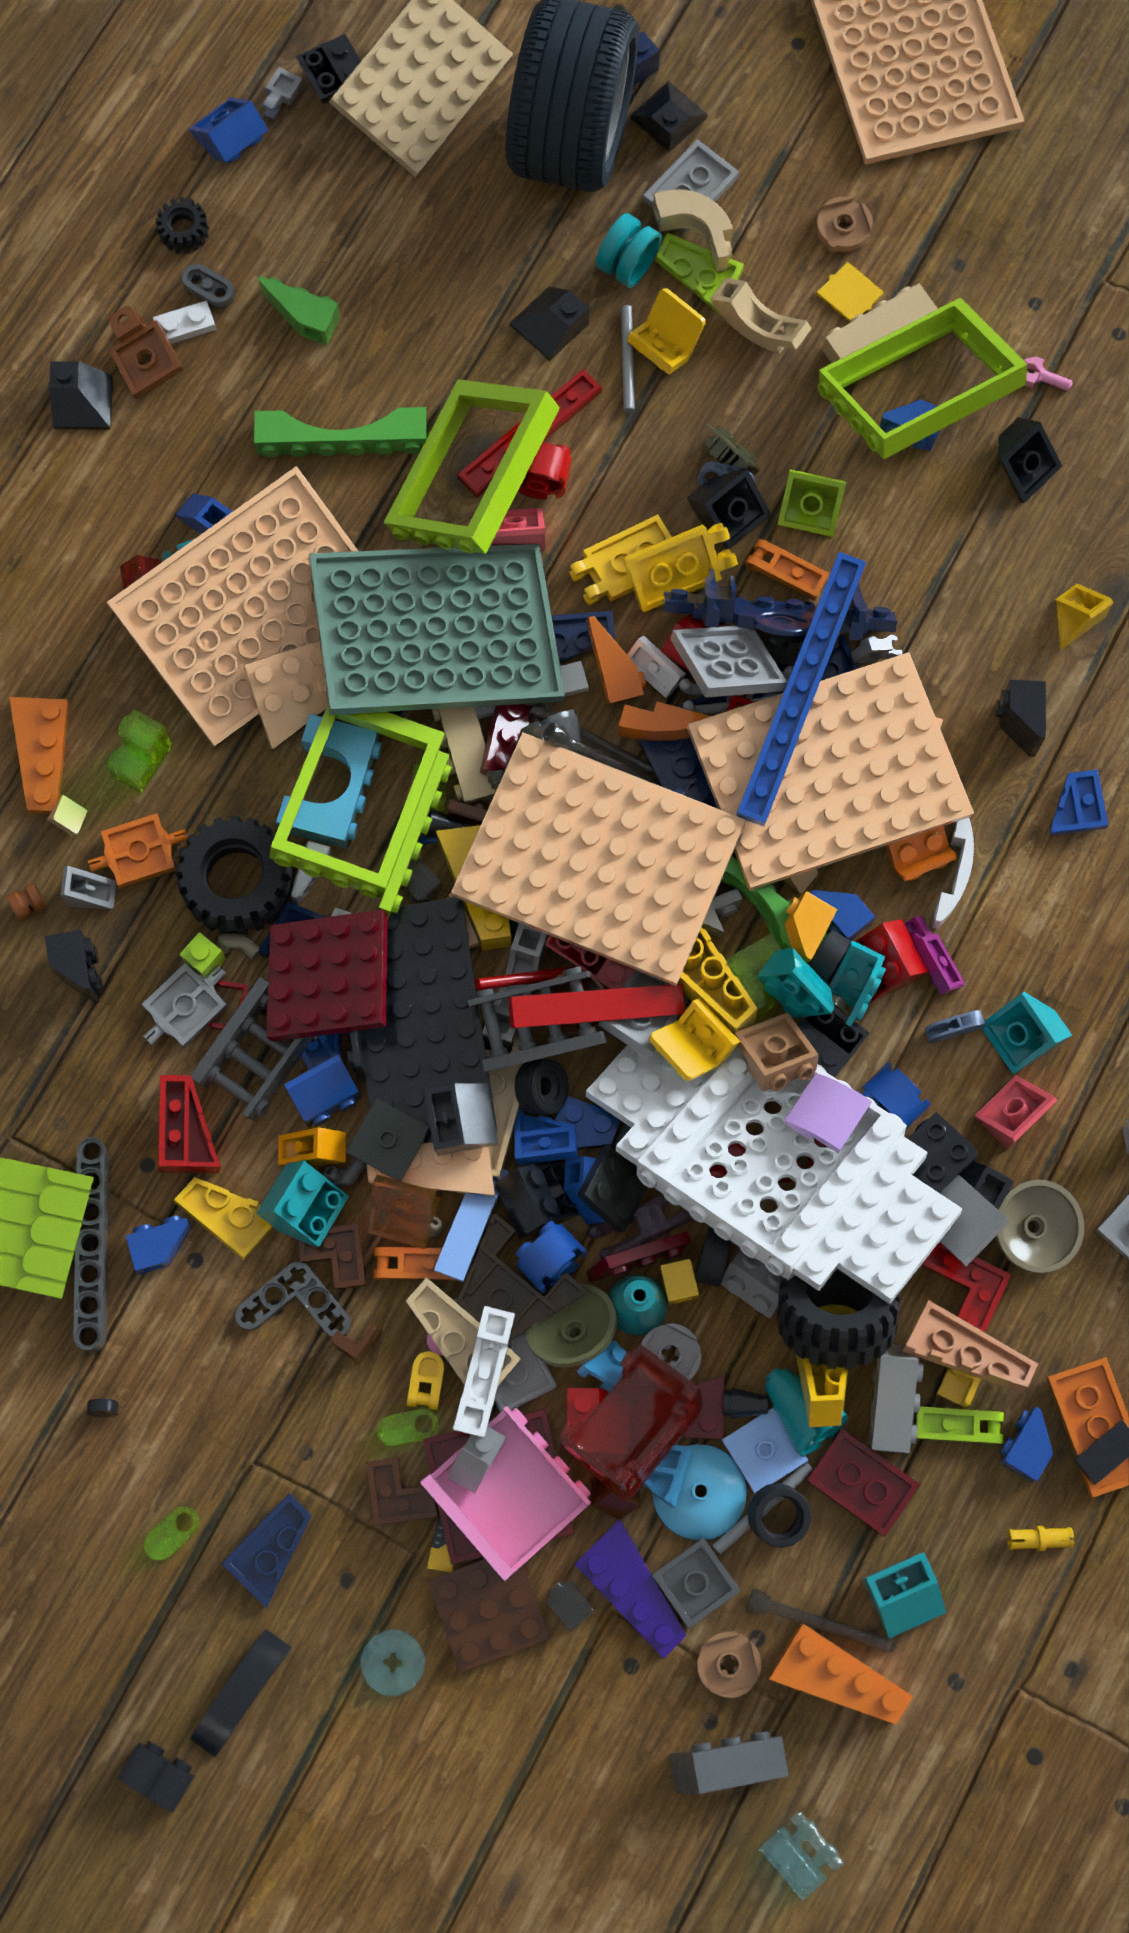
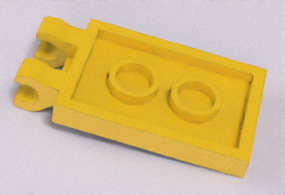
(606, 563)
(678, 564)

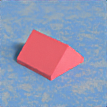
(521, 527)
(1014, 1110)

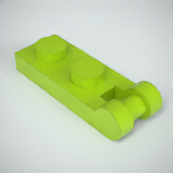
(958, 1425)

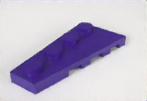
(628, 1585)

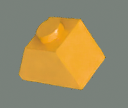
(807, 923)
(314, 1146)

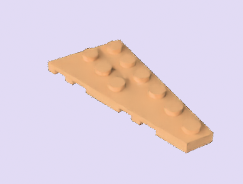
(288, 690)

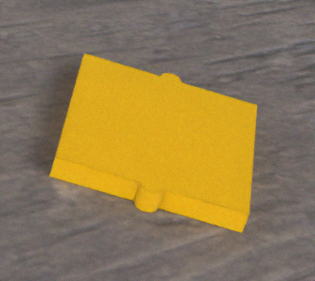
(850, 292)

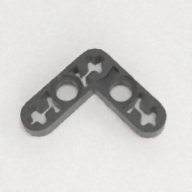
(302, 1292)

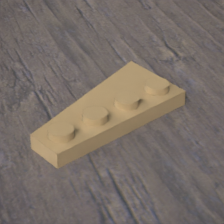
(451, 1328)

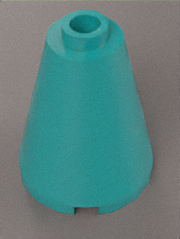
(638, 1316)
(788, 1401)

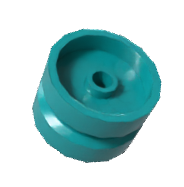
(628, 250)

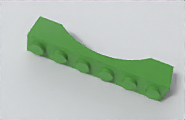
(281, 434)
(765, 899)

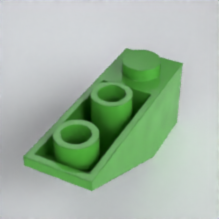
(307, 313)

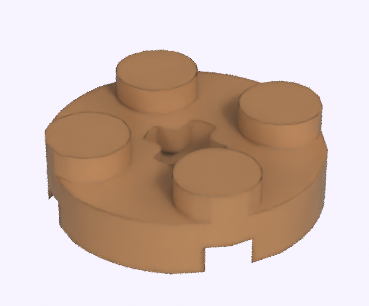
(851, 212)
(744, 1674)

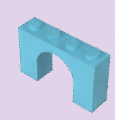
(335, 821)

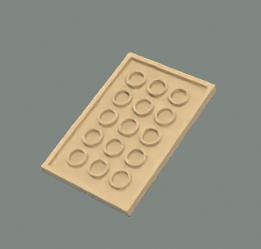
(421, 80)

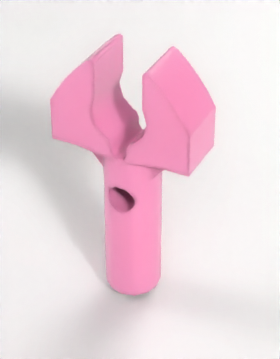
(1041, 374)

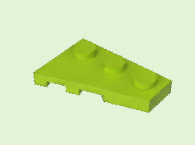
(695, 267)

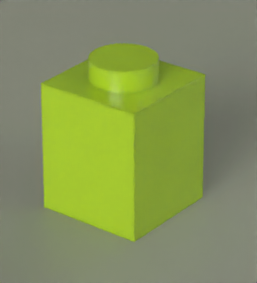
(202, 955)

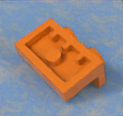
(920, 854)

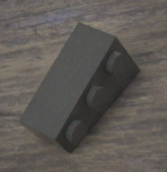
(729, 1764)

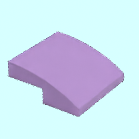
(827, 1112)

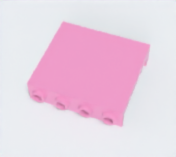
(519, 1501)

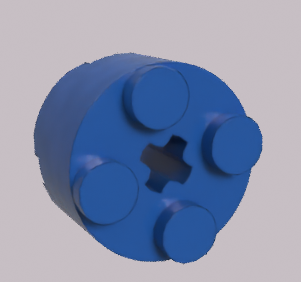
(895, 1094)
(550, 1256)

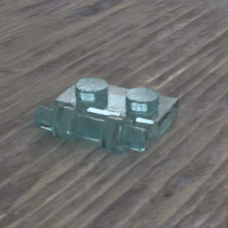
(793, 1862)

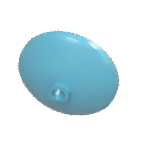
(718, 1509)

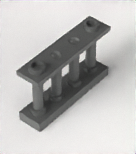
(227, 1046)
(528, 1048)

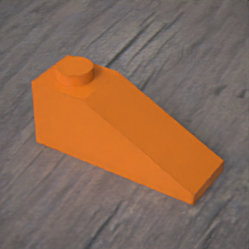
(616, 670)

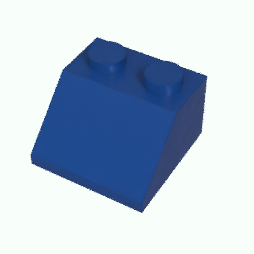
(229, 129)
(323, 1091)

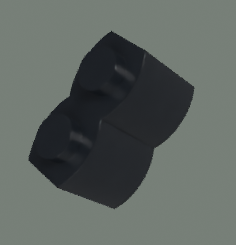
(157, 1776)

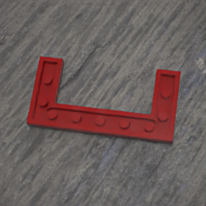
(982, 1280)

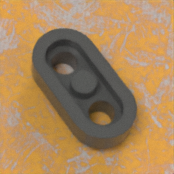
(210, 285)

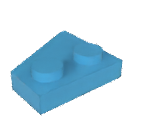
(606, 1366)
(669, 1475)

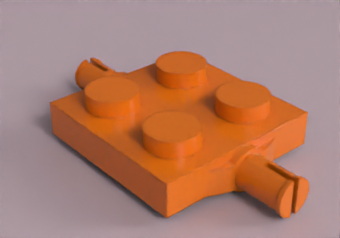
(138, 850)

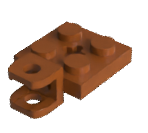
(136, 341)

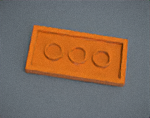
(1088, 1409)

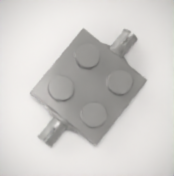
(184, 1005)

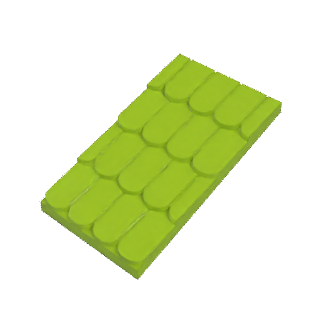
(39, 1225)

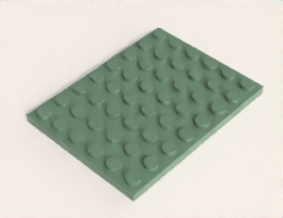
(435, 629)

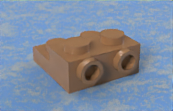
(777, 1052)

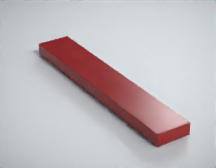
(570, 398)
(596, 1006)

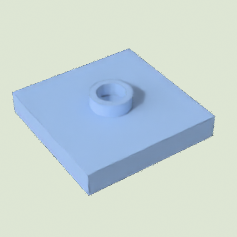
(763, 1451)

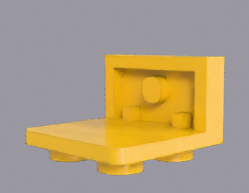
(668, 332)
(695, 1041)

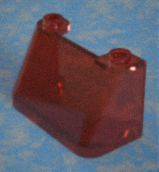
(635, 1423)

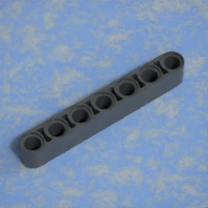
(96, 1259)

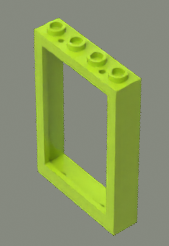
(954, 317)
(478, 535)
(338, 871)

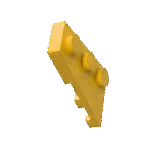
(224, 1215)

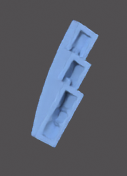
(466, 1233)

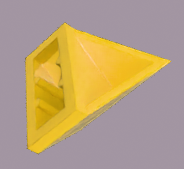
(1080, 611)

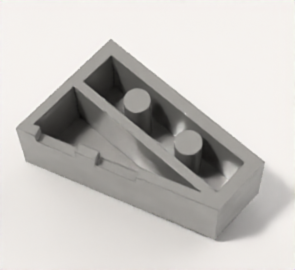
(895, 1401)

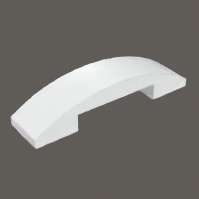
(962, 838)
(484, 1372)

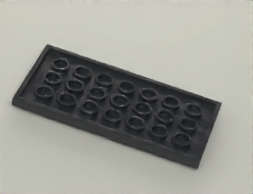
(430, 1027)

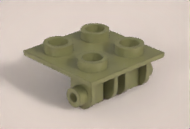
(723, 446)

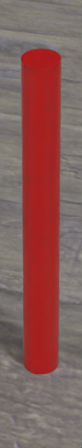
(518, 978)

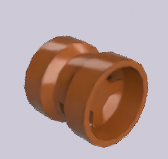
(26, 902)

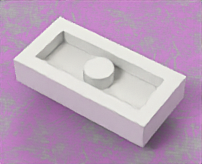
(187, 322)
(656, 666)

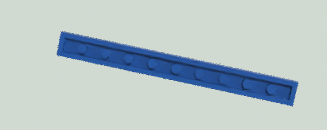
(801, 689)

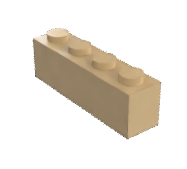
(882, 320)
(466, 753)

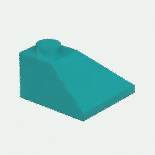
(1025, 1031)

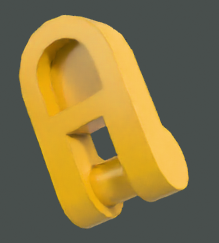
(426, 1369)

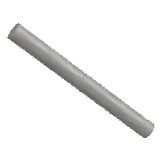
(627, 360)
(743, 1525)

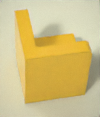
(679, 1281)
(958, 1387)

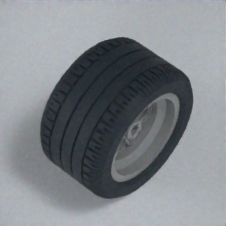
(571, 94)

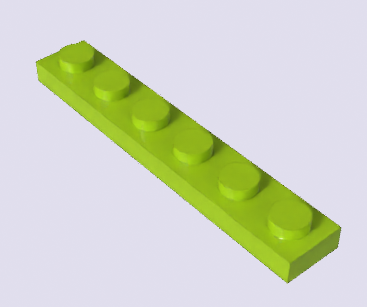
(420, 824)

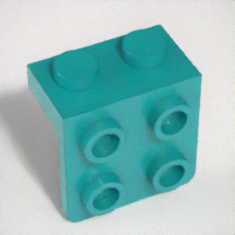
(858, 979)

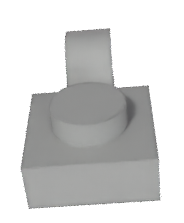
(281, 88)
(873, 649)

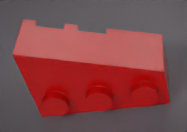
(182, 1130)

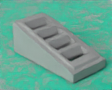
(303, 882)

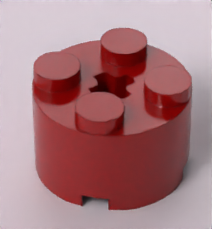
(548, 472)

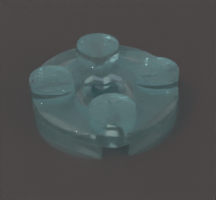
(404, 1677)

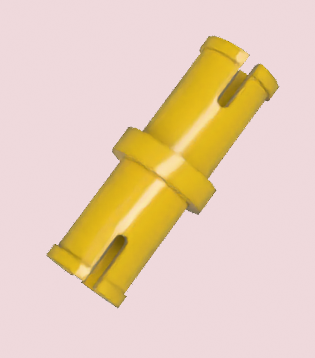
(1040, 1538)

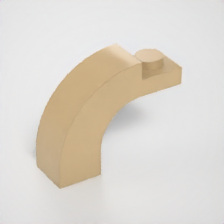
(699, 213)
(754, 320)

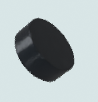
(102, 1408)

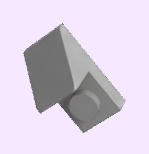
(723, 905)
(476, 1459)

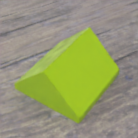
(811, 503)

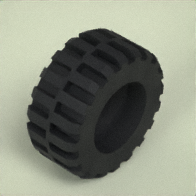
(209, 847)
(831, 1337)

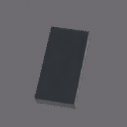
(1105, 1453)

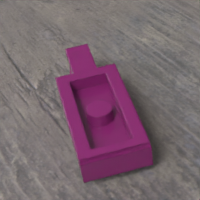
(934, 954)

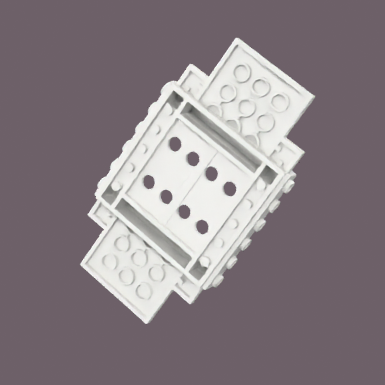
(845, 1213)

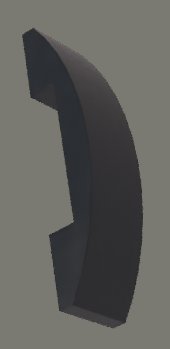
(240, 1692)

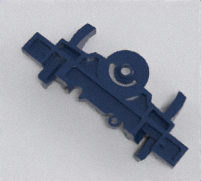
(787, 618)

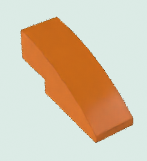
(663, 724)

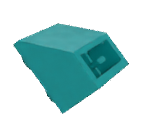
(795, 985)
(302, 1203)
(905, 1594)

